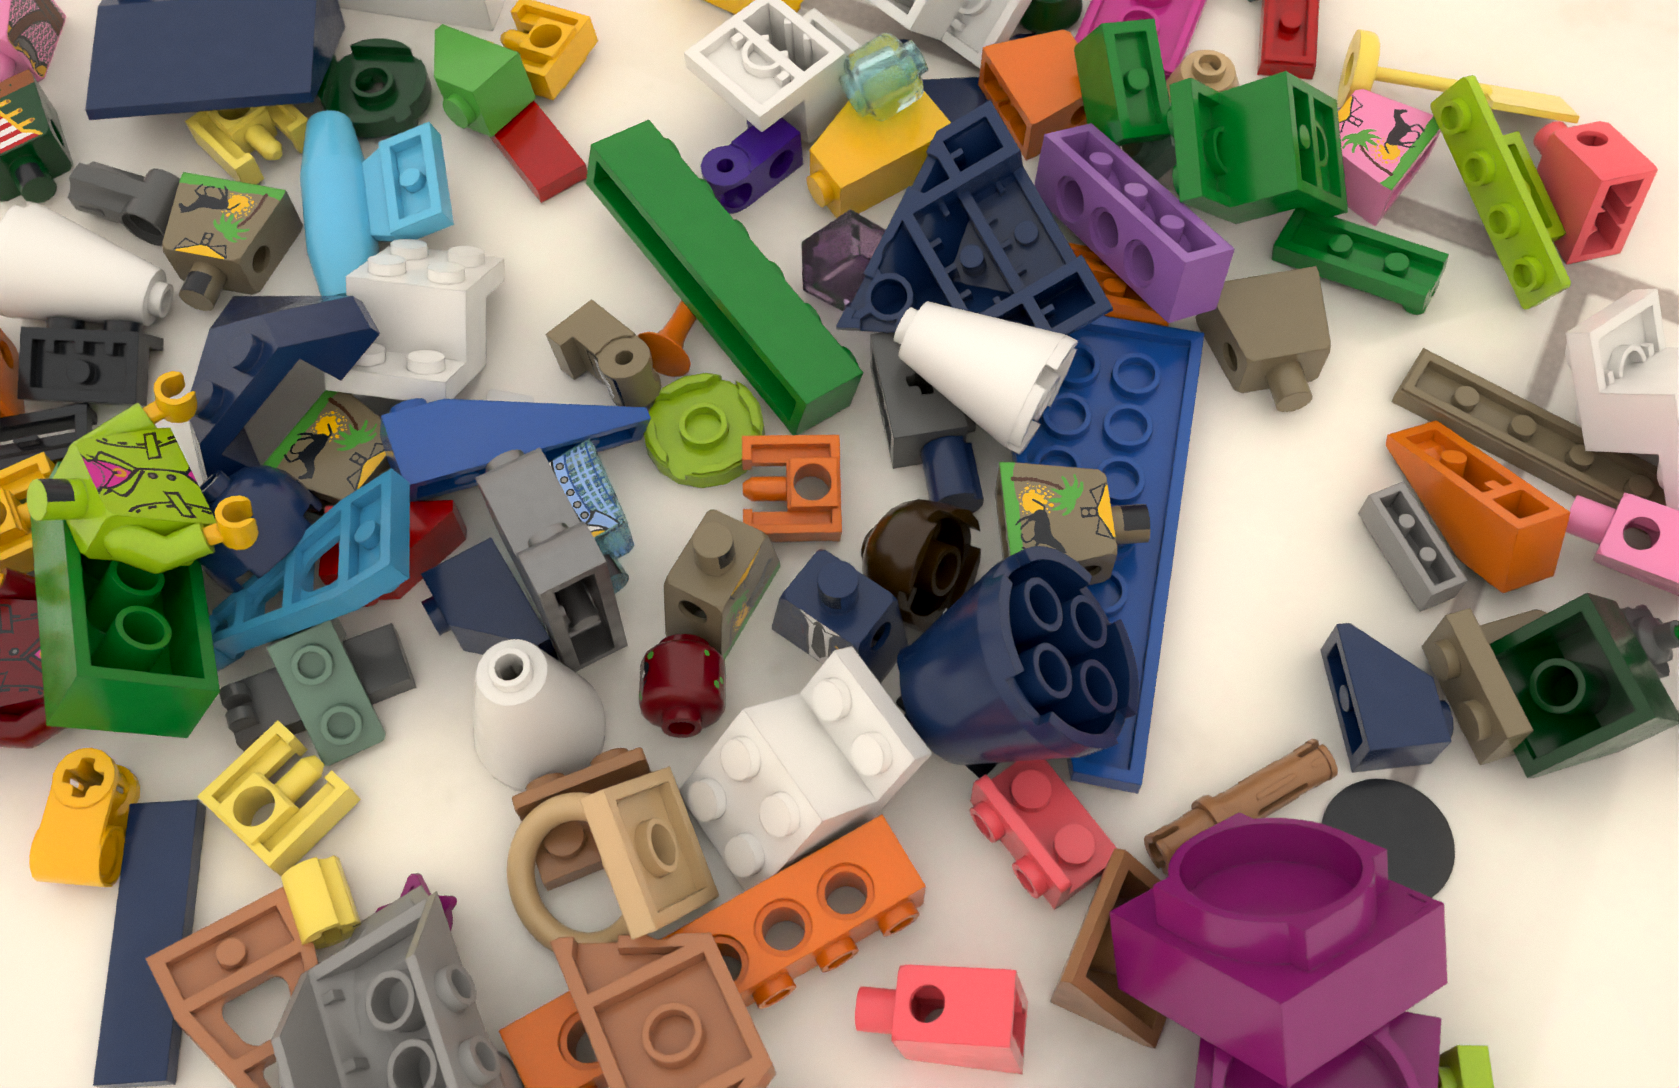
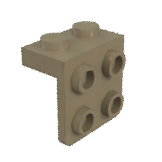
(1476, 683)

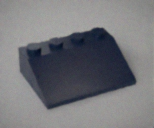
(208, 55)

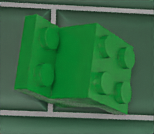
(1257, 148)

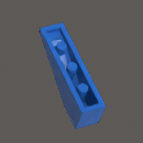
(453, 440)

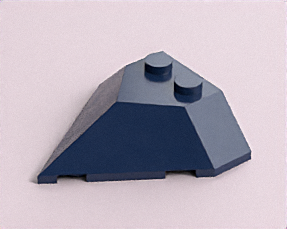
(976, 241)
(253, 351)

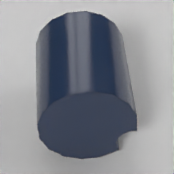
(952, 473)

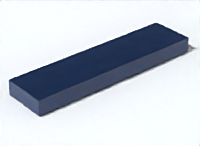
(152, 912)

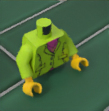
(135, 494)

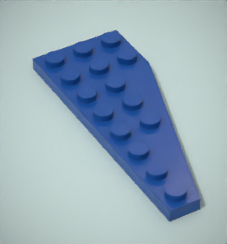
(1131, 417)

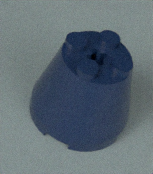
(1021, 667)

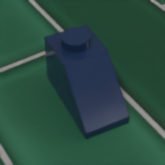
(481, 601)
(1383, 703)

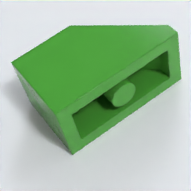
(479, 81)

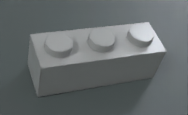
(1412, 546)

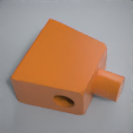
(1034, 87)

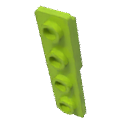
(1504, 192)

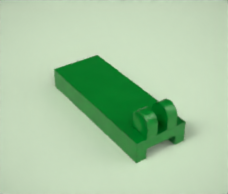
(1362, 258)

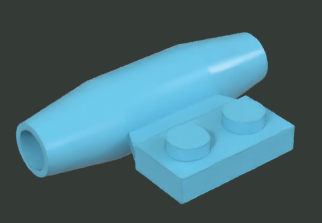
(360, 201)

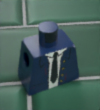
(840, 608)

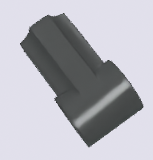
(125, 197)

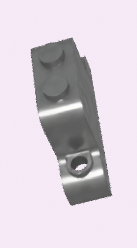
(554, 556)

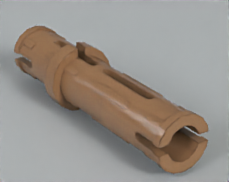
(1253, 796)

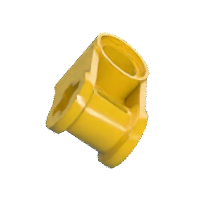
(85, 825)

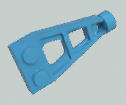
(372, 562)

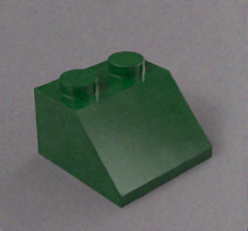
(1582, 685)

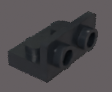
(85, 365)

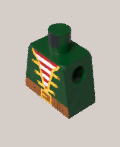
(30, 141)

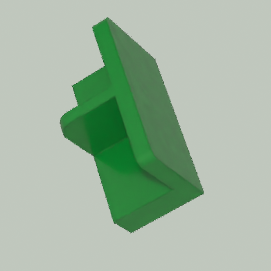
(1124, 81)

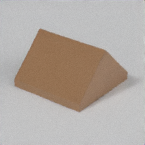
(1089, 975)

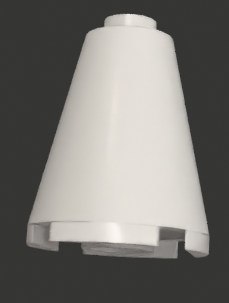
(73, 273)
(987, 367)
(533, 715)

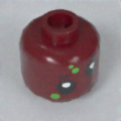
(682, 684)

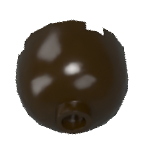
(922, 558)

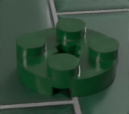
(388, 110)

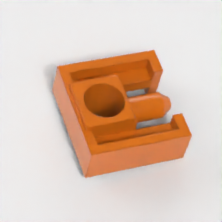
(803, 457)

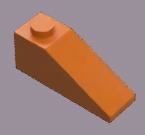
(1481, 508)

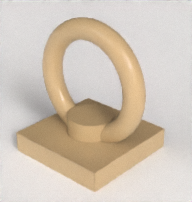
(644, 849)

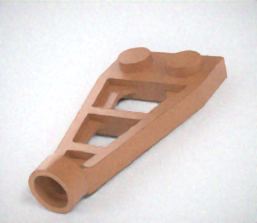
(222, 964)

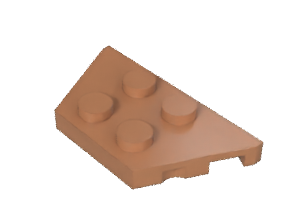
(664, 1013)

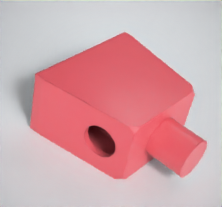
(1594, 185)
(979, 1023)

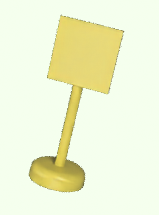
(1362, 69)

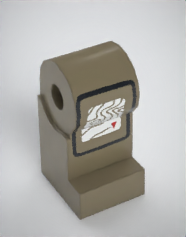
(609, 351)

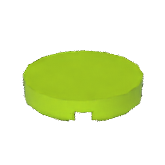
(700, 429)

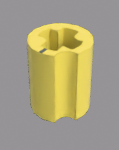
(321, 901)

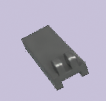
(263, 699)

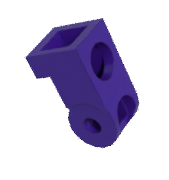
(752, 164)

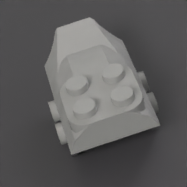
(390, 1011)

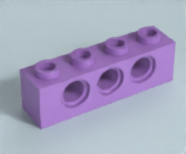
(1132, 222)

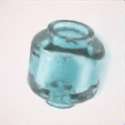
(883, 77)

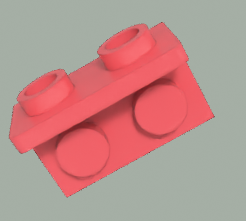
(1043, 828)

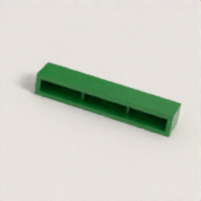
(723, 277)

